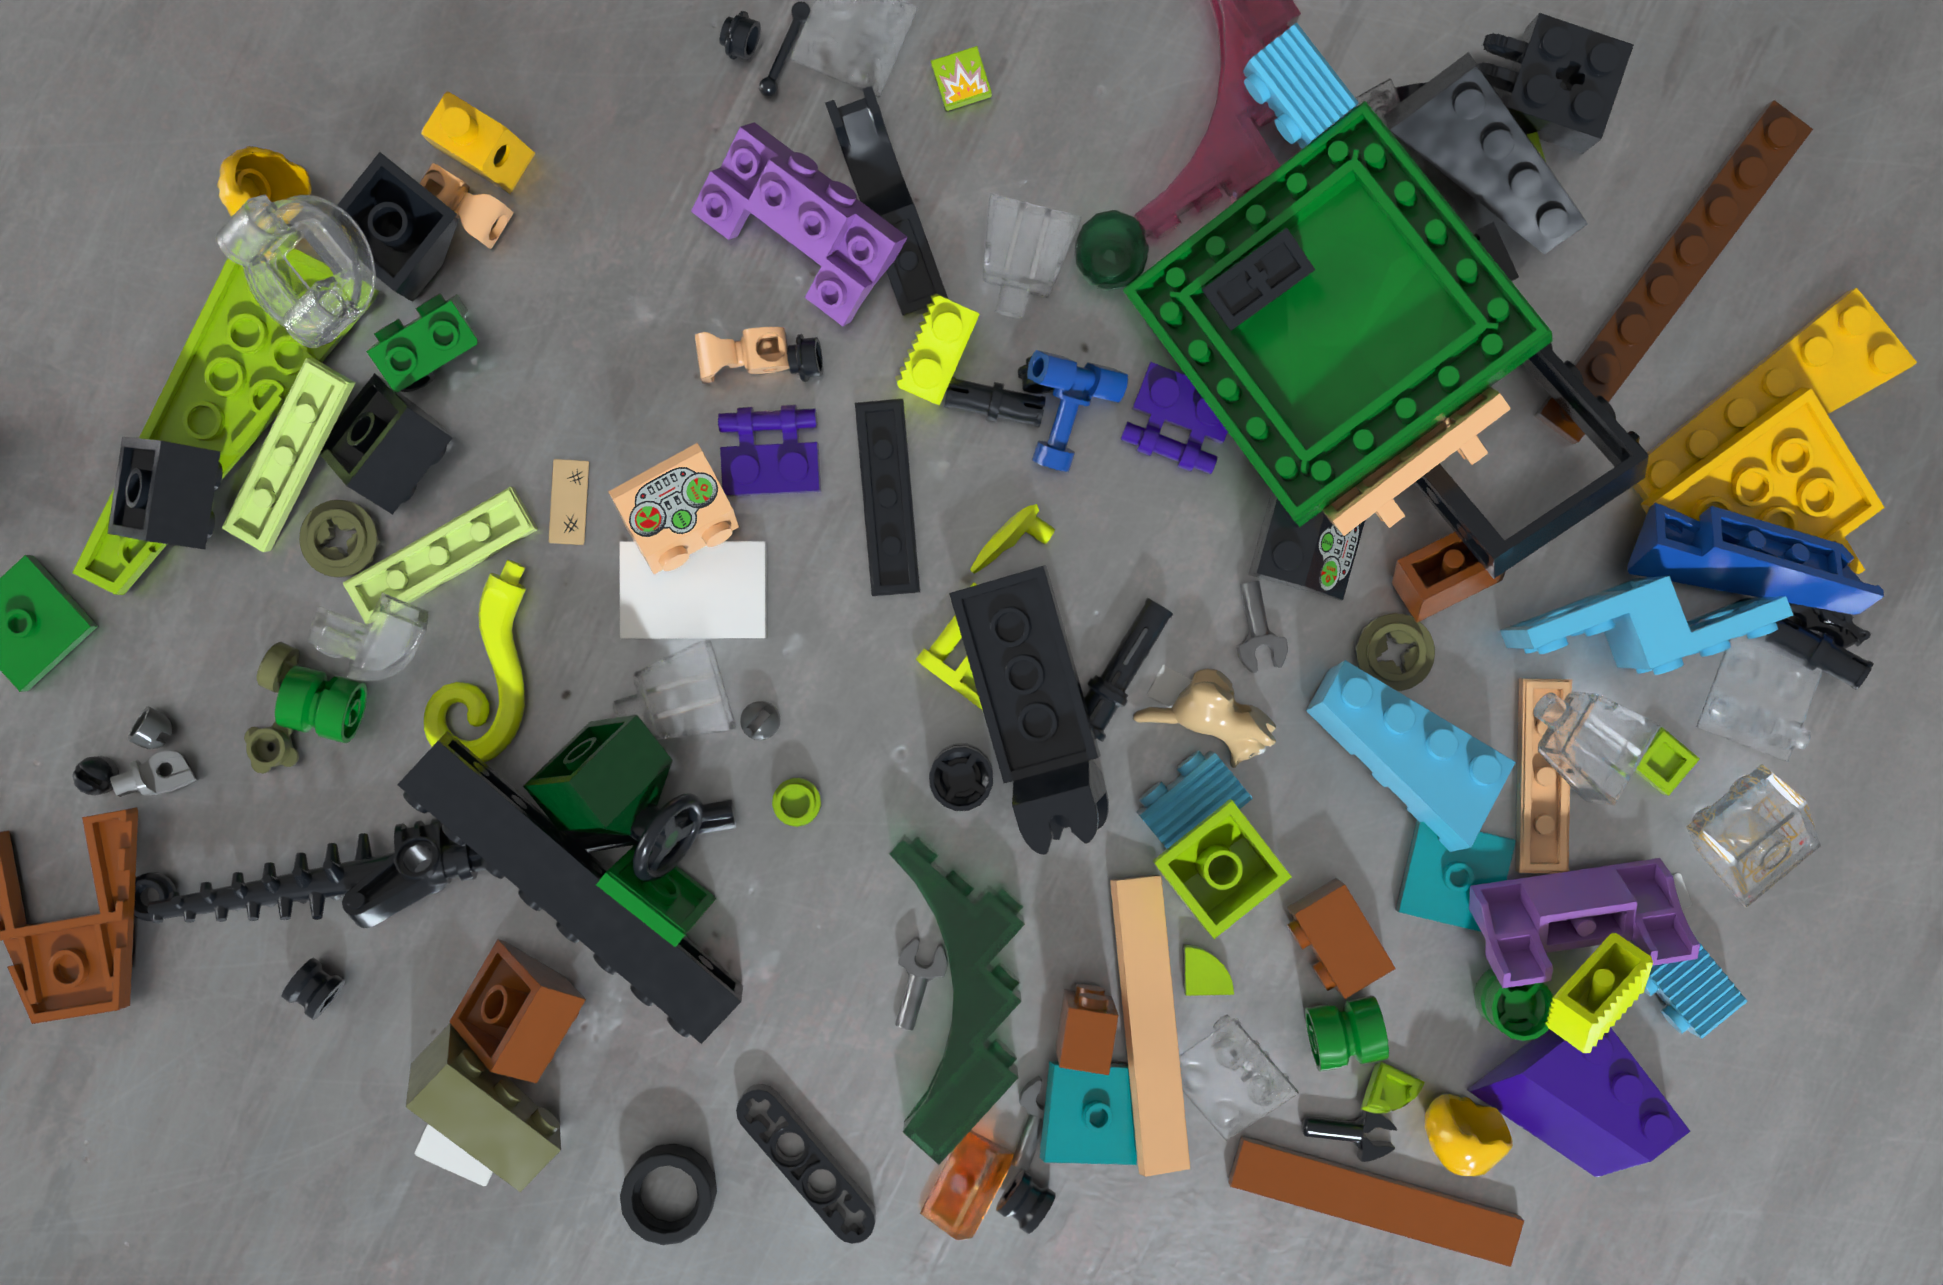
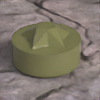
(275, 665)

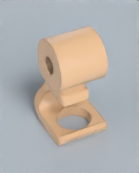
(476, 211)
(759, 350)

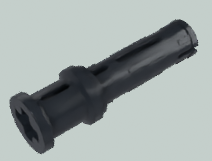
(1152, 617)

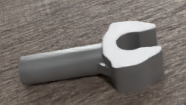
(1258, 630)
(917, 981)
(1033, 1128)

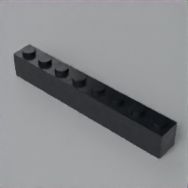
(562, 880)

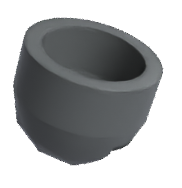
(768, 727)
(148, 728)

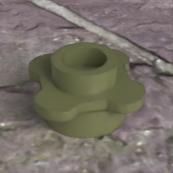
(257, 748)

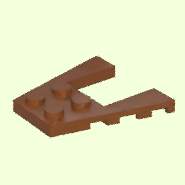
(82, 960)

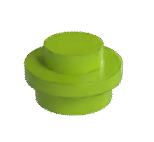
(796, 802)

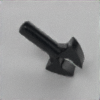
(1353, 1132)

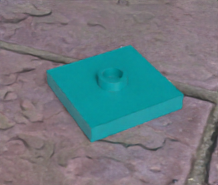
(1439, 880)
(1088, 1117)

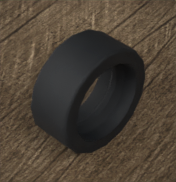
(659, 1230)

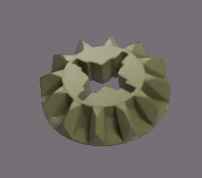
(319, 530)
(1415, 661)

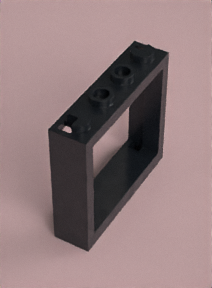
(1597, 421)

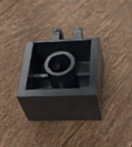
(1553, 54)

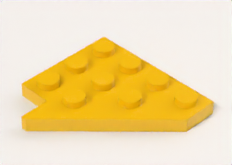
(1782, 471)

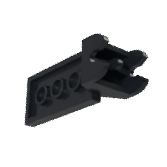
(1033, 706)

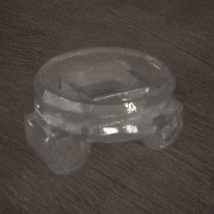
(263, 236)

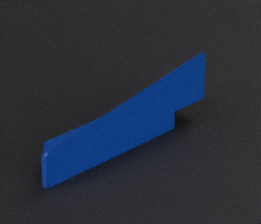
(1749, 559)

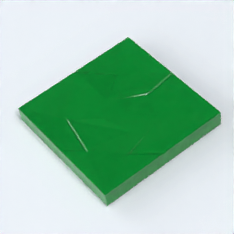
(1364, 349)

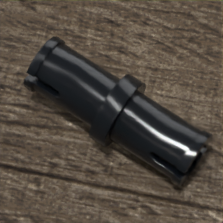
(995, 402)
(1820, 652)

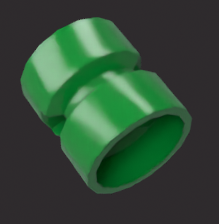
(312, 701)
(1516, 1010)
(1353, 1032)

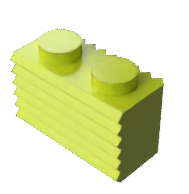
(937, 349)
(1599, 992)

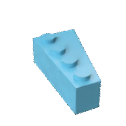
(1424, 759)

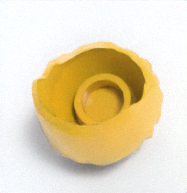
(260, 172)
(1466, 1135)

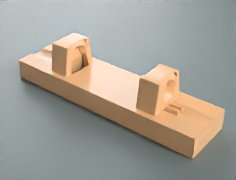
(1378, 490)

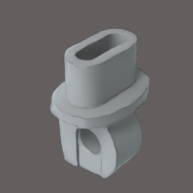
(147, 776)

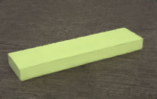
(288, 454)
(443, 552)

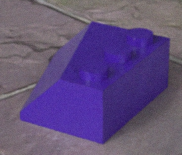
(1584, 1105)

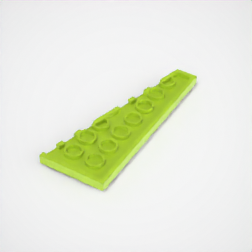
(216, 398)

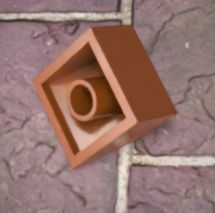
(516, 1013)

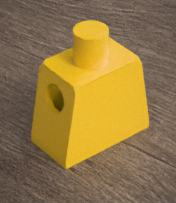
(474, 140)

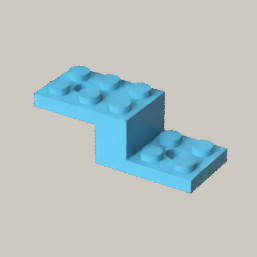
(1647, 625)

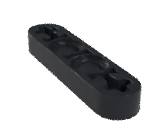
(811, 1159)

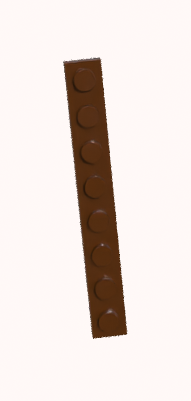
(1683, 259)

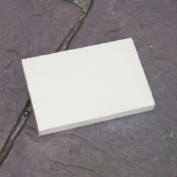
(708, 597)

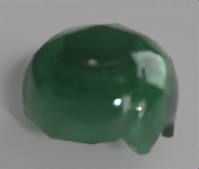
(1111, 250)

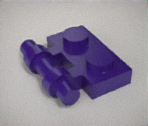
(1174, 400)
(769, 467)

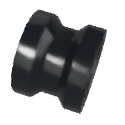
(313, 988)
(1025, 1202)

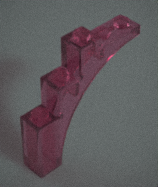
(1232, 150)

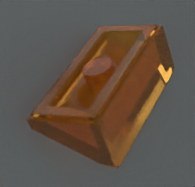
(967, 1186)

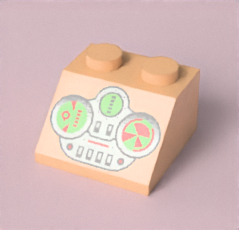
(675, 509)

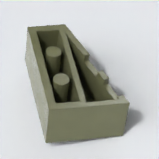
(481, 1110)

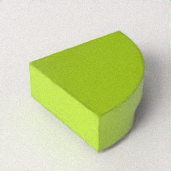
(1204, 973)
(1390, 1089)

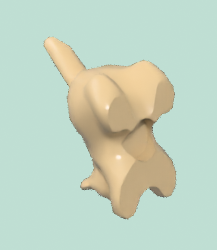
(1211, 709)

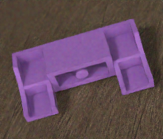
(807, 211)
(1579, 910)

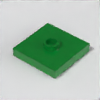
(36, 623)
(665, 905)

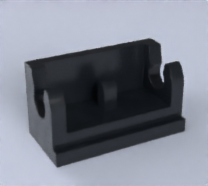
(1258, 279)

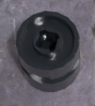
(961, 777)

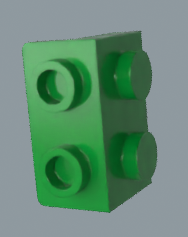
(424, 344)

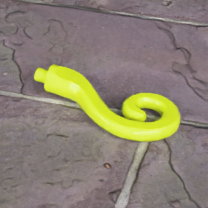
(496, 617)

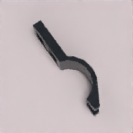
(883, 190)

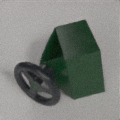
(611, 785)

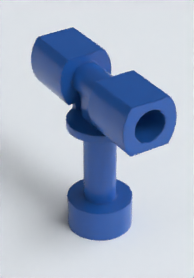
(1074, 387)

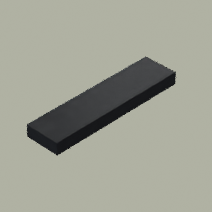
(887, 497)

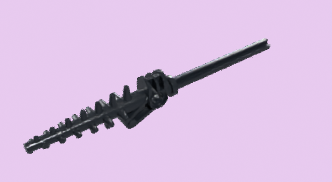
(376, 884)

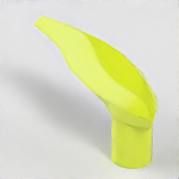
(1009, 534)

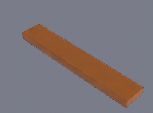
(1376, 1201)

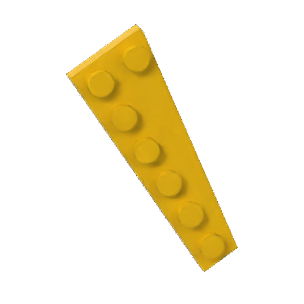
(1835, 355)

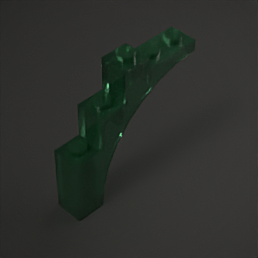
(972, 1068)

